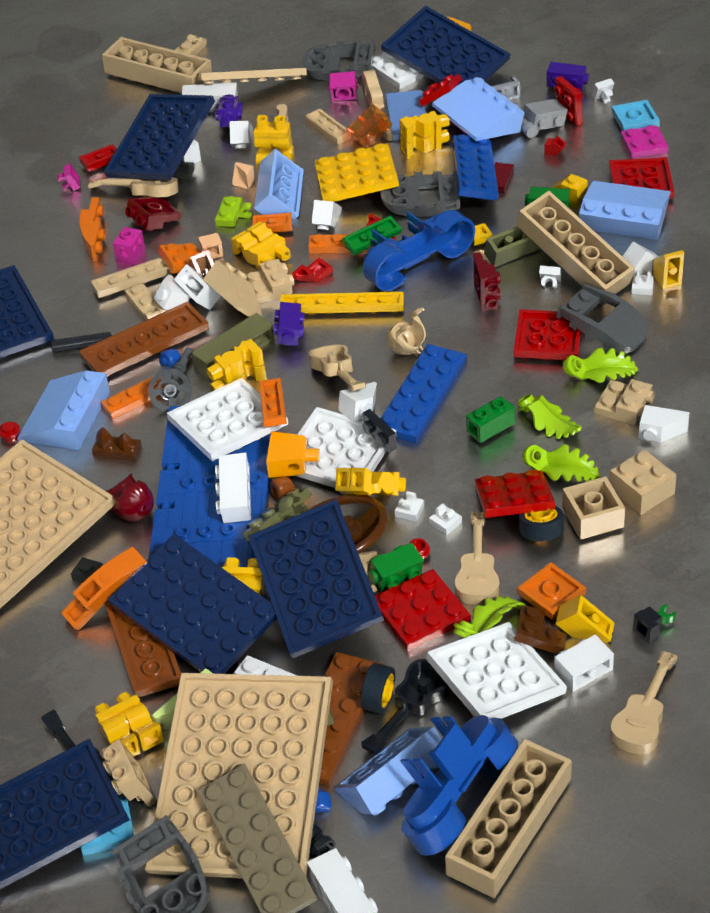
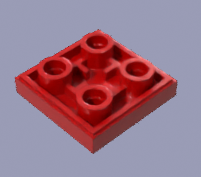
(437, 90)
(570, 99)

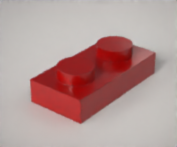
(97, 158)

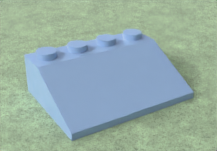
(480, 110)
(624, 209)
(66, 410)

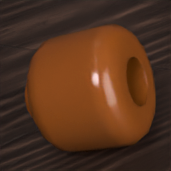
(280, 487)

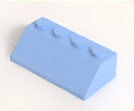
(278, 185)
(384, 775)

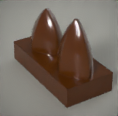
(116, 447)

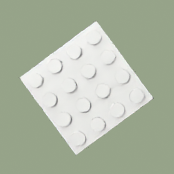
(223, 419)
(340, 445)
(495, 673)

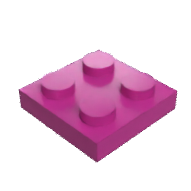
(644, 141)

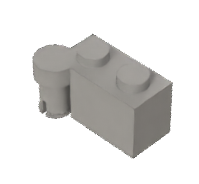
(542, 116)

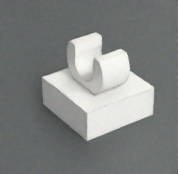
(603, 90)
(550, 274)
(642, 284)
(409, 507)
(445, 519)

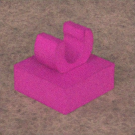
(71, 177)

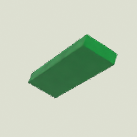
(363, 239)

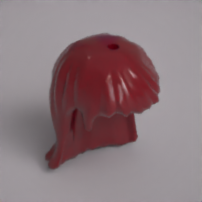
(132, 499)

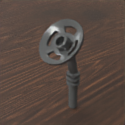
(172, 386)

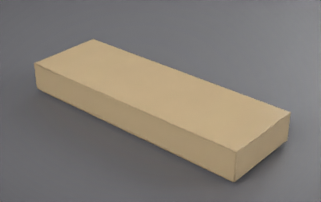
(328, 126)

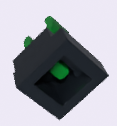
(648, 622)

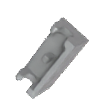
(510, 89)

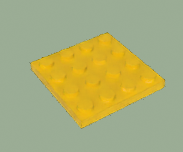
(356, 173)

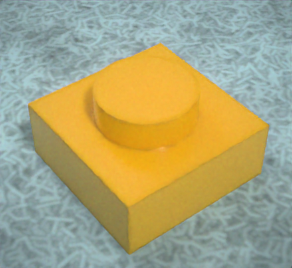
(481, 234)

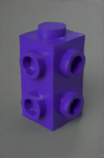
(574, 74)
(228, 110)
(289, 324)

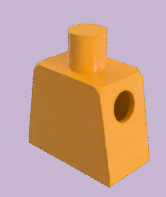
(289, 455)

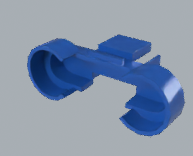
(445, 232)
(431, 814)

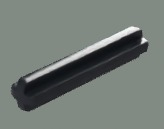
(78, 341)

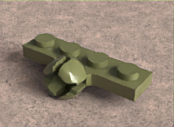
(285, 508)

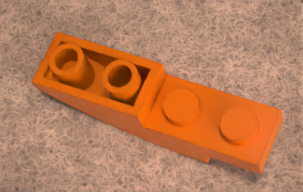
(92, 229)
(101, 586)

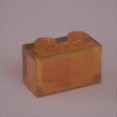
(369, 127)

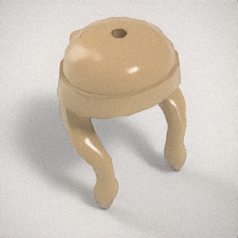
(407, 337)

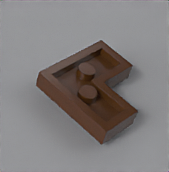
(533, 633)

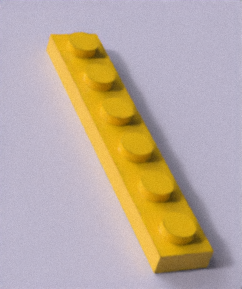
(347, 302)

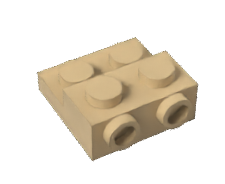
(271, 281)
(625, 401)
(127, 774)

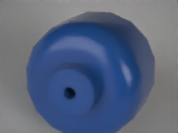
(169, 357)
(323, 801)

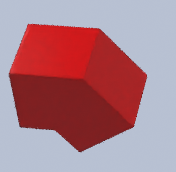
(554, 146)

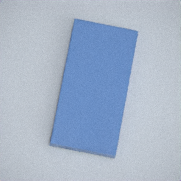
(401, 105)

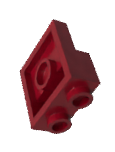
(151, 212)
(486, 283)

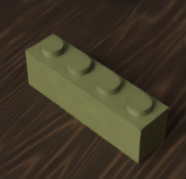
(508, 246)
(252, 328)

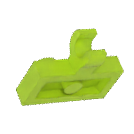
(231, 209)

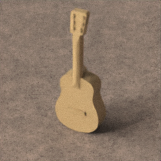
(373, 95)
(141, 187)
(335, 361)
(477, 575)
(637, 725)

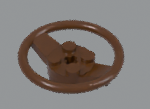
(369, 526)

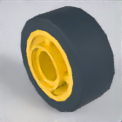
(542, 524)
(378, 688)

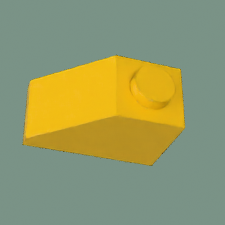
(578, 188)
(669, 269)
(583, 620)

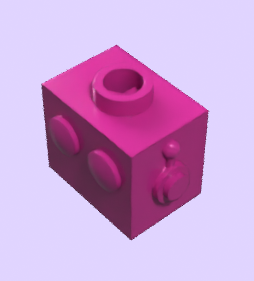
(343, 86)
(128, 246)

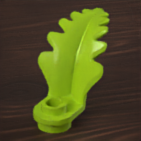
(600, 365)
(548, 416)
(560, 463)
(486, 616)

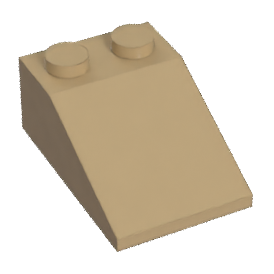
(233, 287)

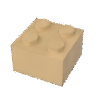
(643, 482)
(593, 507)

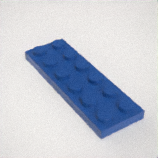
(474, 168)
(423, 391)

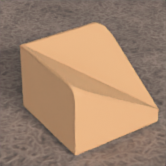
(243, 175)
(213, 244)

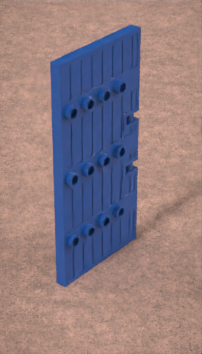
(189, 499)

